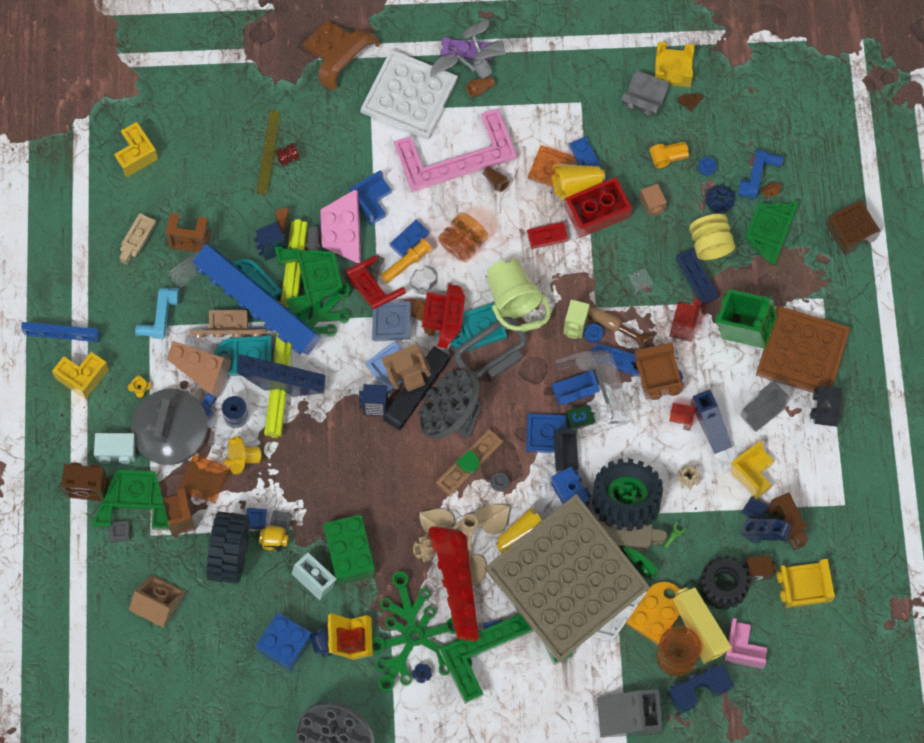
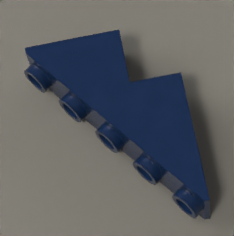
(275, 376)

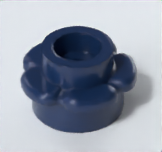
(422, 668)

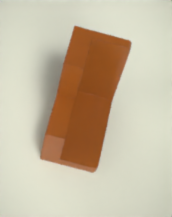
(179, 513)

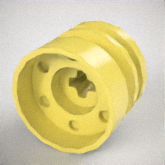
(712, 237)

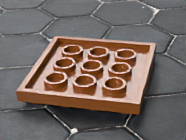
(803, 350)

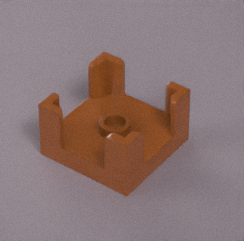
(187, 239)

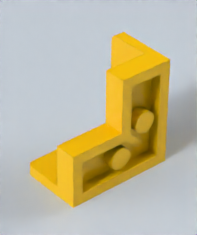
(138, 153)
(81, 378)
(748, 469)

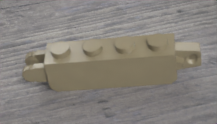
(636, 539)

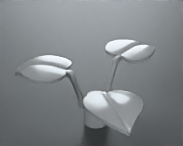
(480, 63)

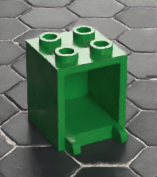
(756, 319)

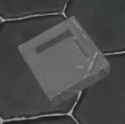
(640, 280)

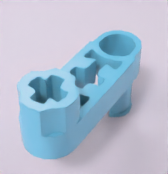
(166, 297)

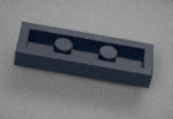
(696, 276)

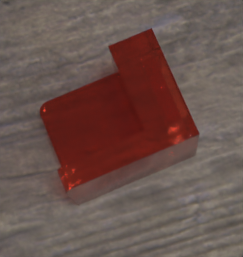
(682, 414)
(351, 640)

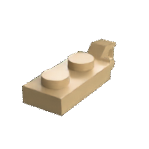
(136, 237)

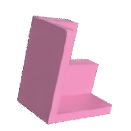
(741, 651)

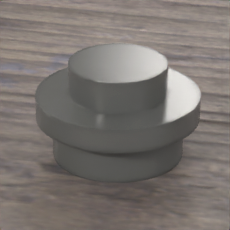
(499, 482)

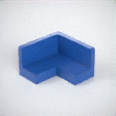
(369, 192)
(575, 388)

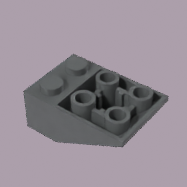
(630, 714)

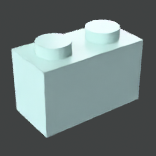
(114, 448)
(313, 576)

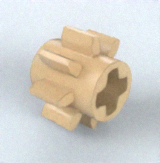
(684, 479)
(424, 549)

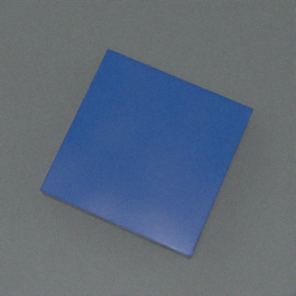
(540, 431)

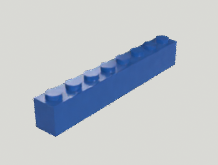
(256, 299)

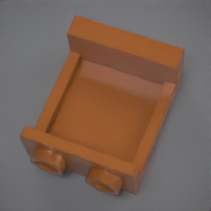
(658, 371)

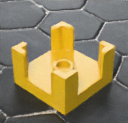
(674, 65)

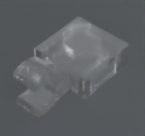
(218, 441)

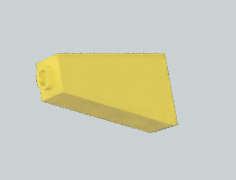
(700, 620)

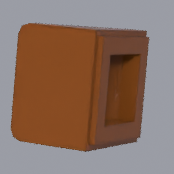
(282, 218)

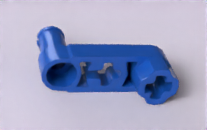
(750, 188)

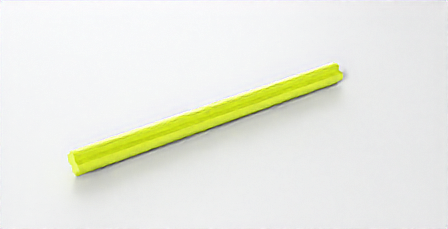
(283, 350)

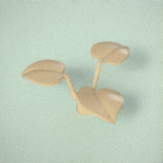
(490, 517)

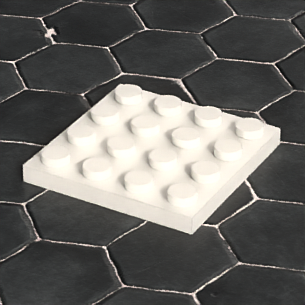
(408, 95)

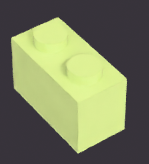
(576, 319)

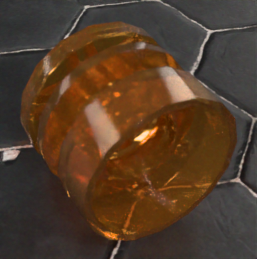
(463, 237)
(683, 642)

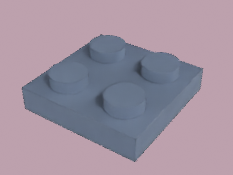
(392, 321)

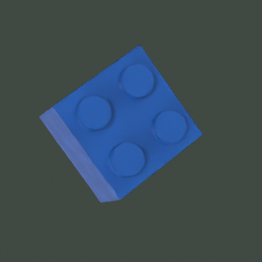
(284, 642)

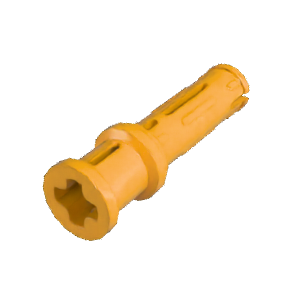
(413, 255)

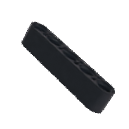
(408, 401)

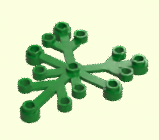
(409, 614)

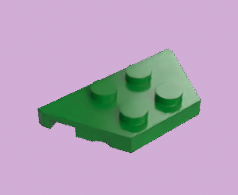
(770, 228)

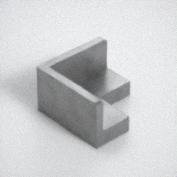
(765, 407)

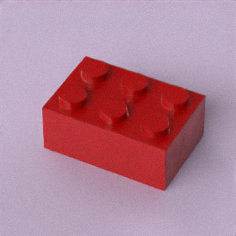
(597, 207)

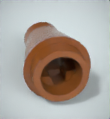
(479, 86)

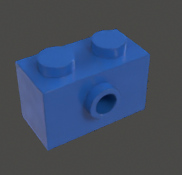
(568, 484)

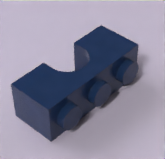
(714, 679)

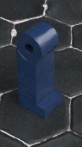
(766, 530)

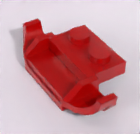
(444, 313)

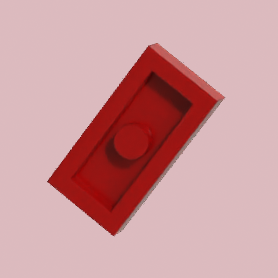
(547, 235)

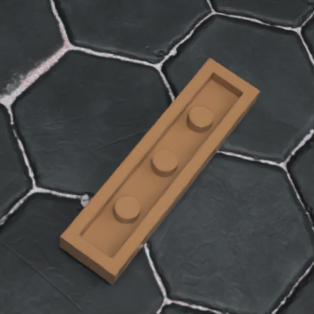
(483, 449)

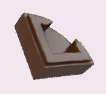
(690, 101)

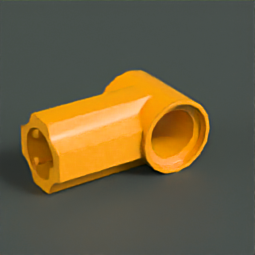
(663, 155)

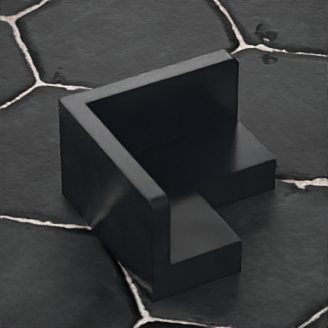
(565, 449)

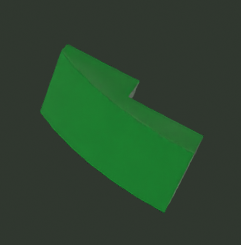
(646, 566)

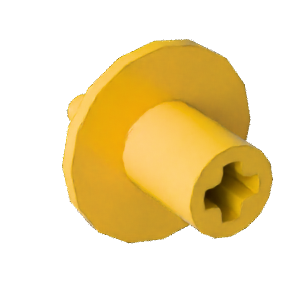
(240, 455)

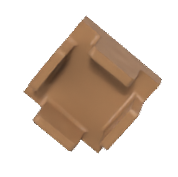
(407, 366)

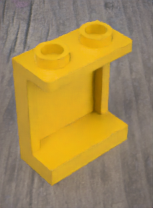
(805, 584)

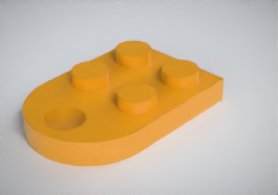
(655, 612)

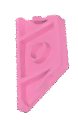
(341, 227)

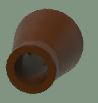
(496, 179)

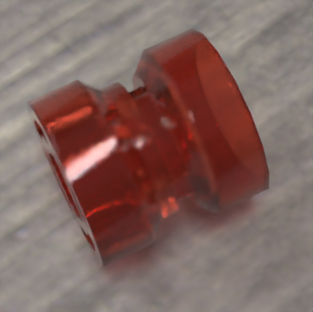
(287, 154)

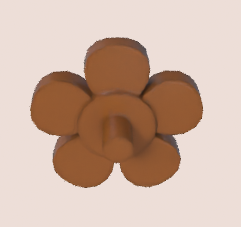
(771, 189)

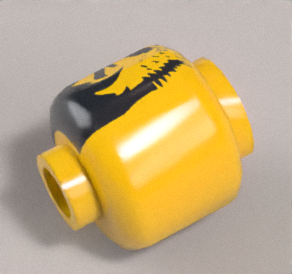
(273, 538)

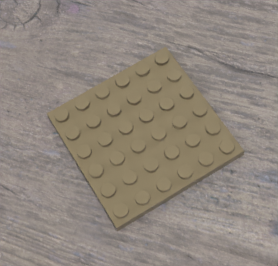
(567, 578)

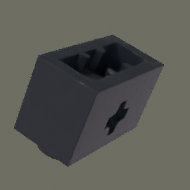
(833, 397)

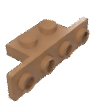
(228, 322)

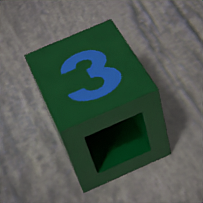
(580, 417)

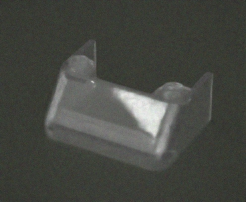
(617, 409)

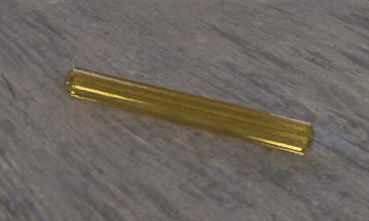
(268, 150)

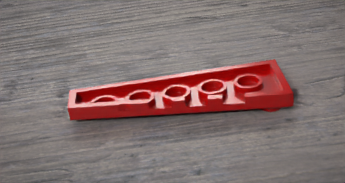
(455, 567)

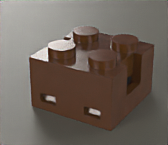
(852, 227)
(84, 482)

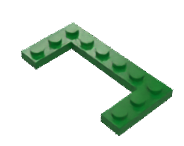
(457, 653)

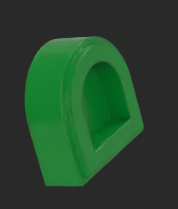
(468, 462)

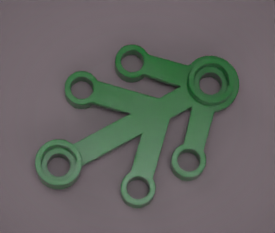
(322, 314)

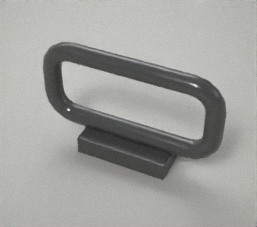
(500, 363)

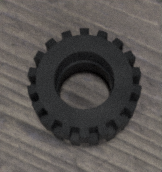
(731, 568)

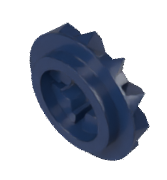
(717, 205)

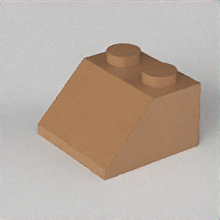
(156, 600)

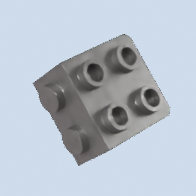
(645, 94)

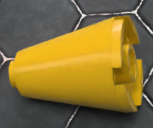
(575, 178)
(518, 529)

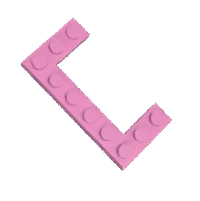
(420, 178)

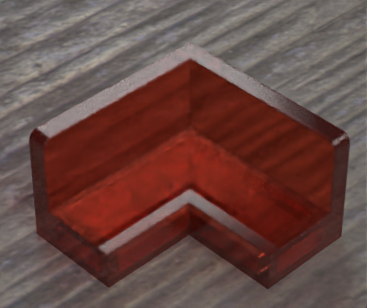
(685, 320)

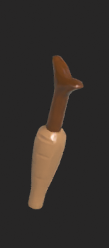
(614, 324)

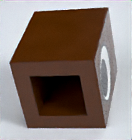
(760, 567)

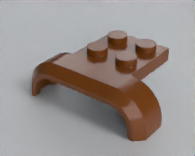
(336, 49)

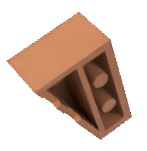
(202, 367)

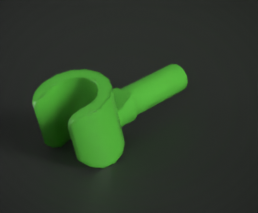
(675, 533)

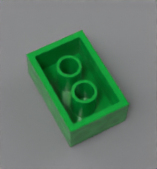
(349, 549)

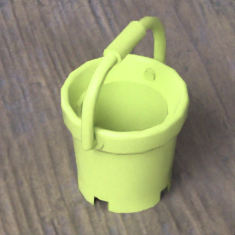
(514, 294)

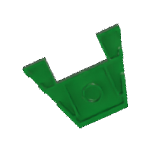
(318, 274)
(133, 491)

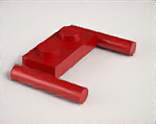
(368, 287)

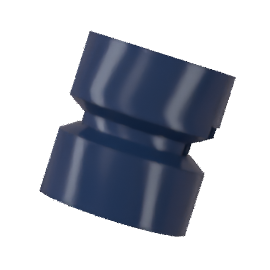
(235, 412)

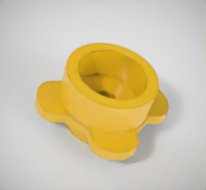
(134, 386)

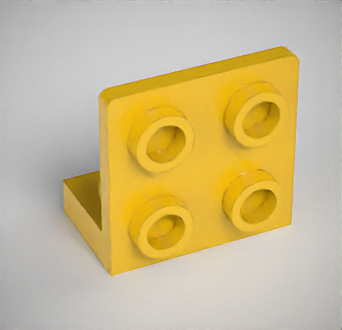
(336, 621)

